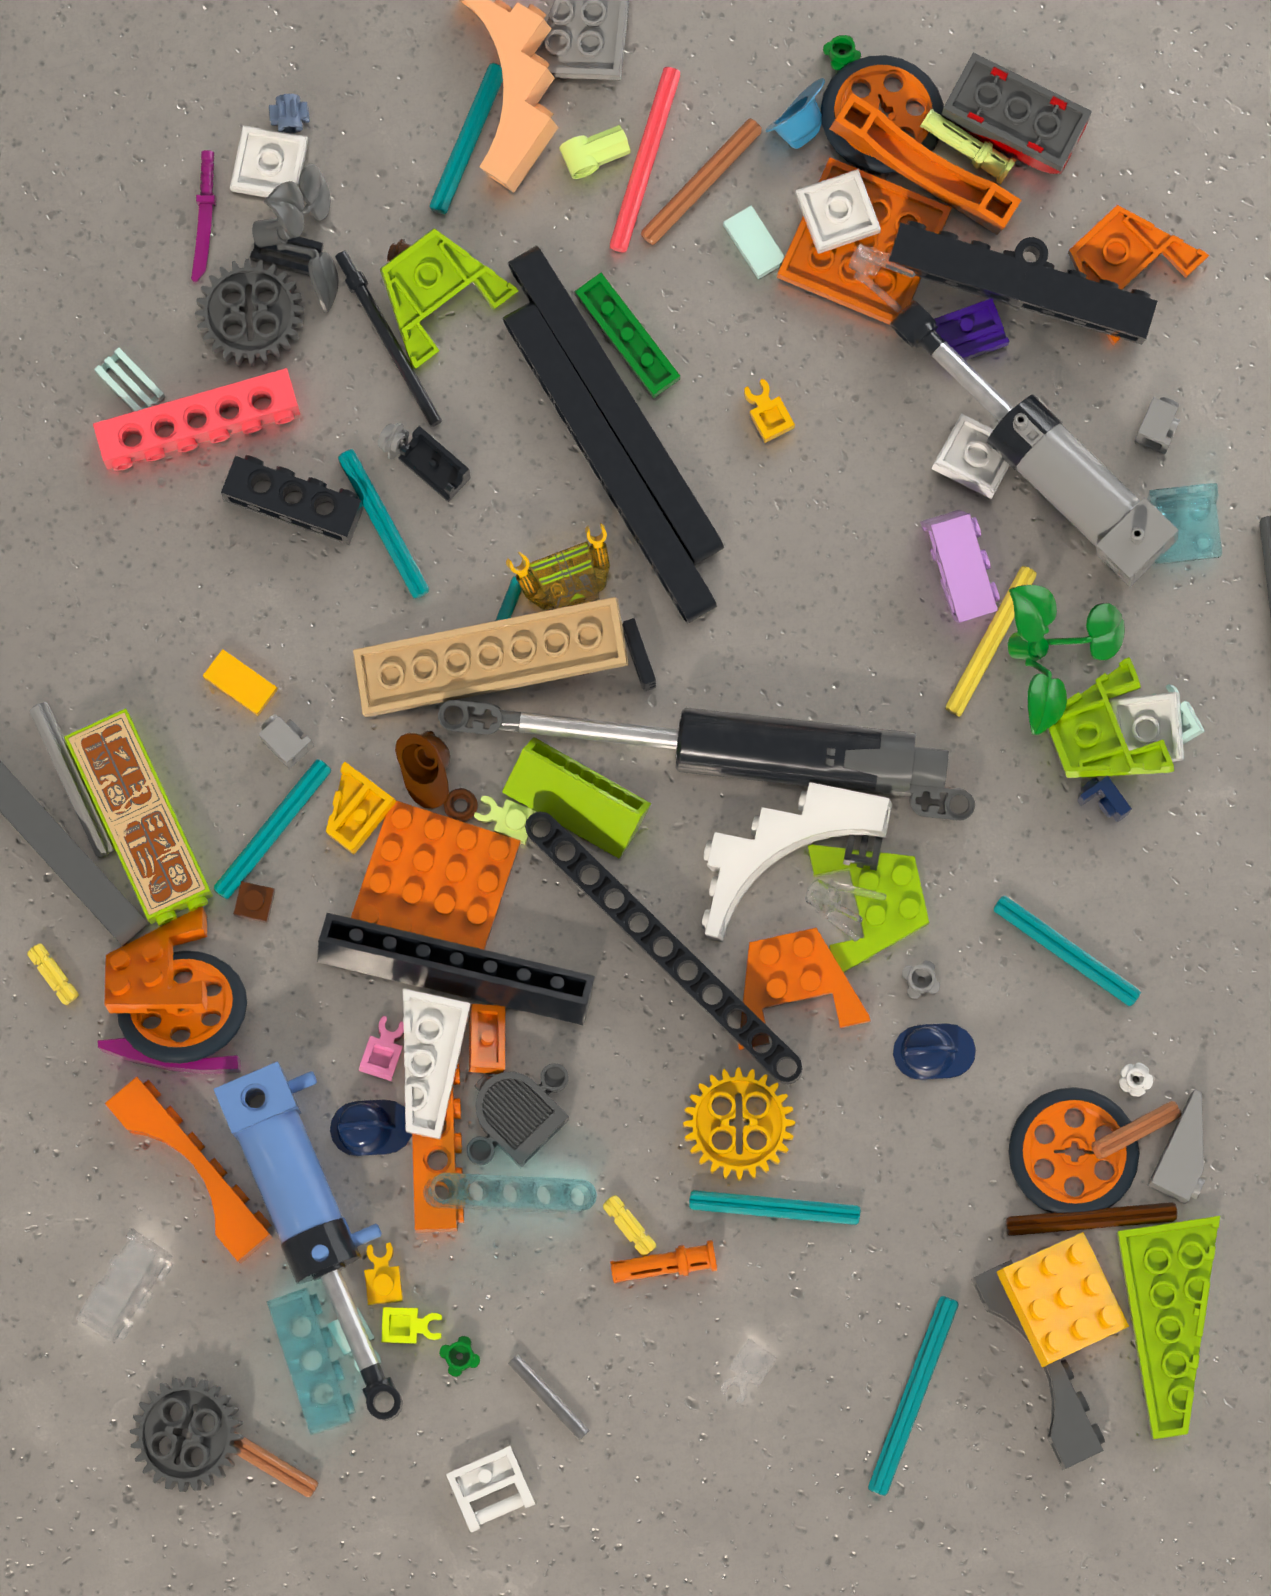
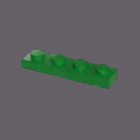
(627, 335)

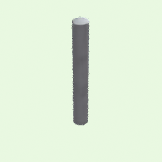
(548, 1397)

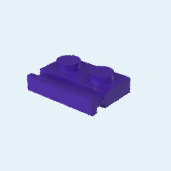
(973, 329)

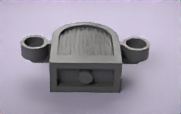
(517, 1114)

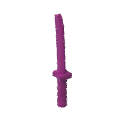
(205, 201)

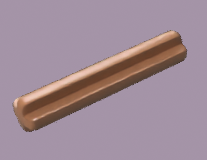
(1136, 1130)
(276, 1467)

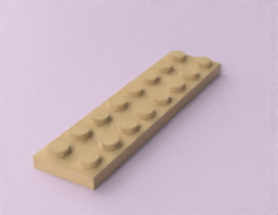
(490, 657)

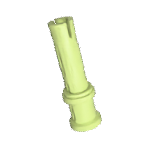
(981, 154)

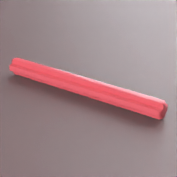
(645, 159)

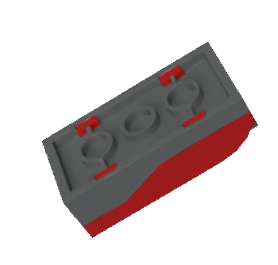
(1016, 115)

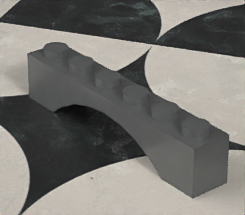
(1070, 1429)

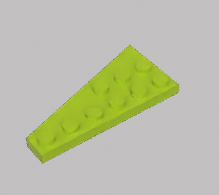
(1167, 1299)

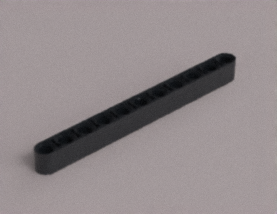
(616, 405)
(609, 462)
(648, 938)

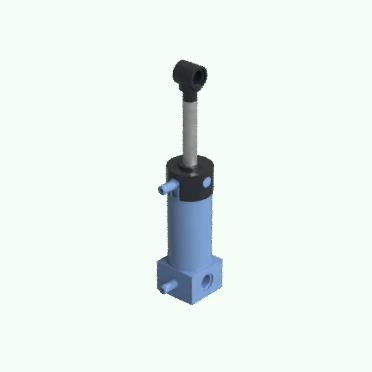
(302, 1205)

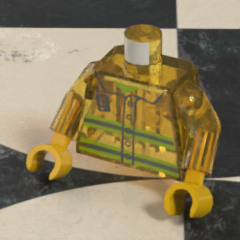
(566, 576)

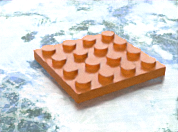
(829, 271)
(436, 876)

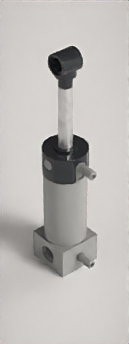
(1034, 442)

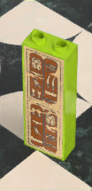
(139, 817)

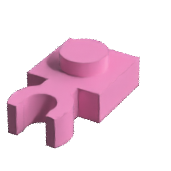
(382, 1054)

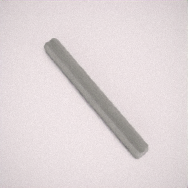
(72, 779)

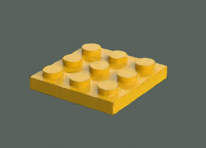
(1062, 1299)

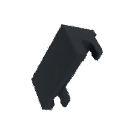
(434, 464)

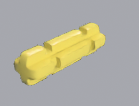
(52, 974)
(629, 1225)

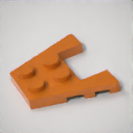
(1125, 245)
(795, 970)
(142, 971)

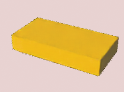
(240, 682)

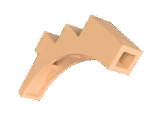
(524, 123)

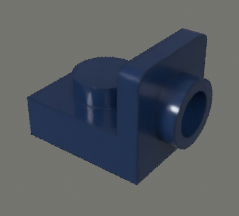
(1111, 800)

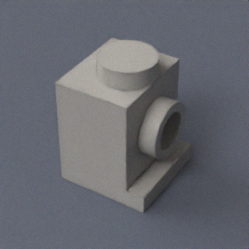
(1158, 424)
(285, 740)

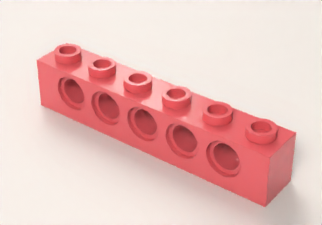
(178, 414)

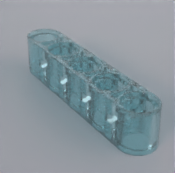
(525, 1187)

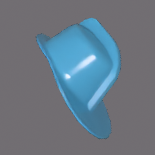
(801, 119)

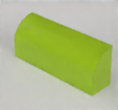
(576, 797)

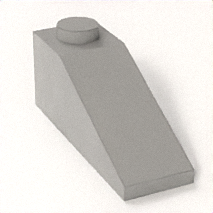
(1182, 1158)

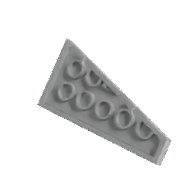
(586, 39)

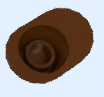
(424, 767)

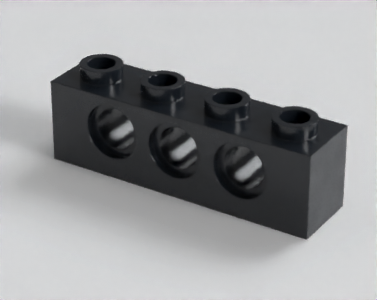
(336, 525)

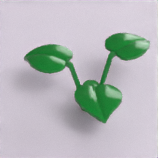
(1033, 612)

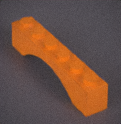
(885, 141)
(143, 1115)

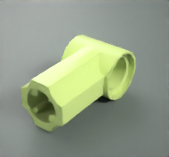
(586, 154)

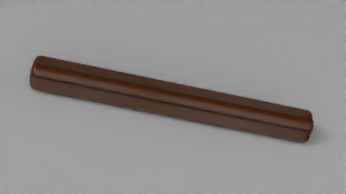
(1091, 1219)

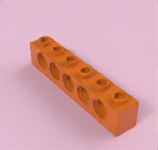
(426, 1216)

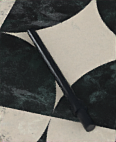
(358, 284)

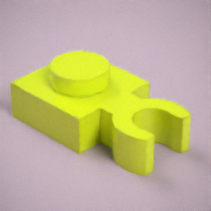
(403, 1325)

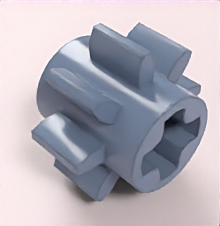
(289, 113)

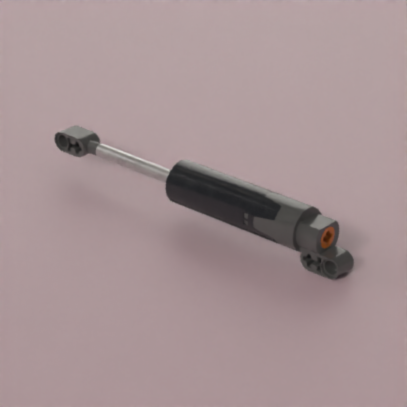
(760, 750)

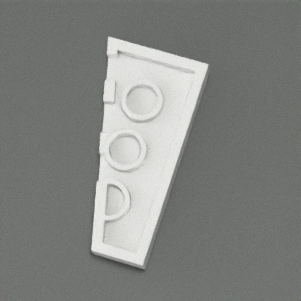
(431, 1054)

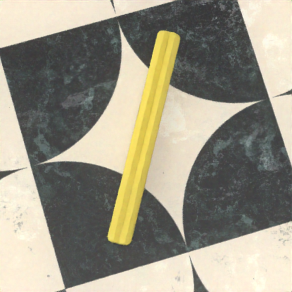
(987, 646)

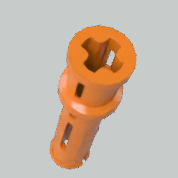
(681, 1260)

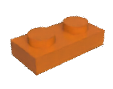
(487, 1039)

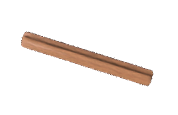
(701, 181)

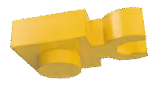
(769, 415)
(383, 1282)

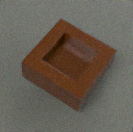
(254, 902)

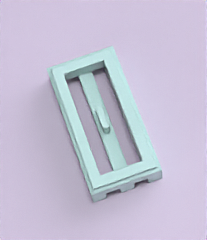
(110, 362)

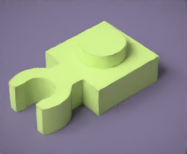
(509, 819)

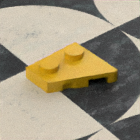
(357, 809)

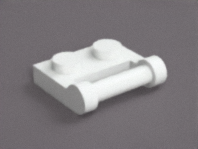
(484, 1478)

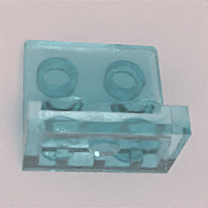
(1195, 516)

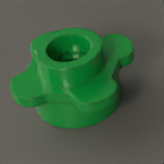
(841, 43)
(450, 1352)

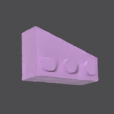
(962, 565)

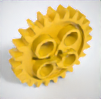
(707, 1123)

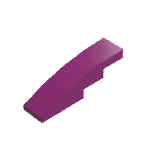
(216, 1065)

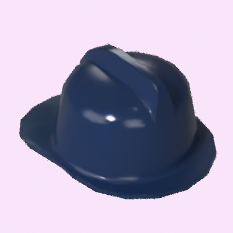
(934, 1051)
(370, 1128)

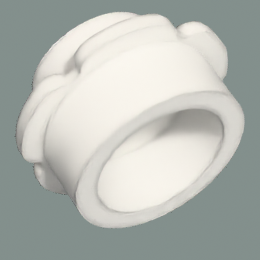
(1128, 1085)

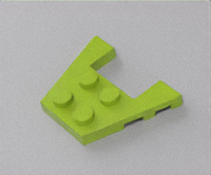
(429, 276)
(1090, 736)
(883, 920)

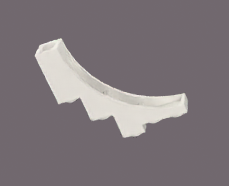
(741, 861)

